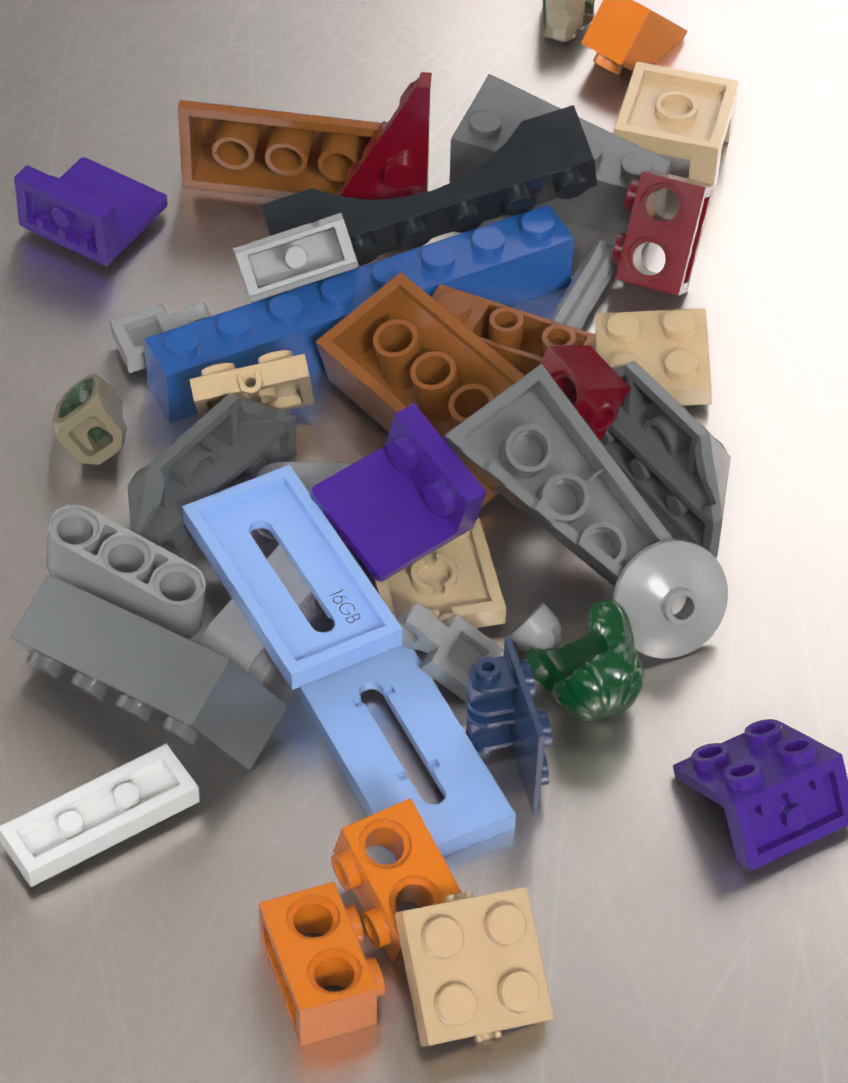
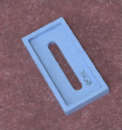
(284, 507)
(473, 801)

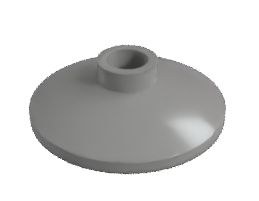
(652, 585)

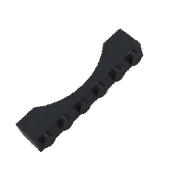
(537, 164)

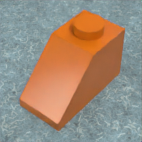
(629, 34)

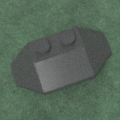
(211, 456)
(670, 458)

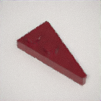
(398, 153)

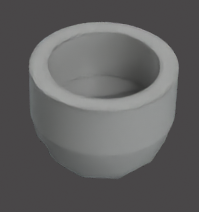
(538, 630)

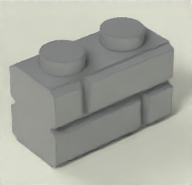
(296, 257)

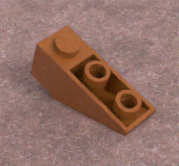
(509, 331)

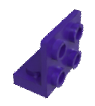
(86, 208)
(401, 497)
(774, 789)

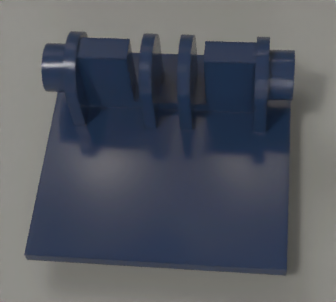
(505, 716)

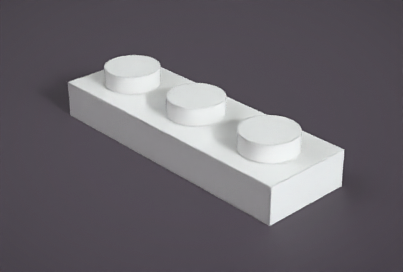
(98, 815)

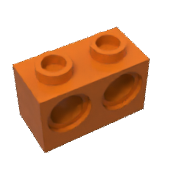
(415, 877)
(310, 964)

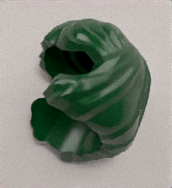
(597, 672)

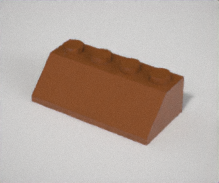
(267, 149)
(413, 351)

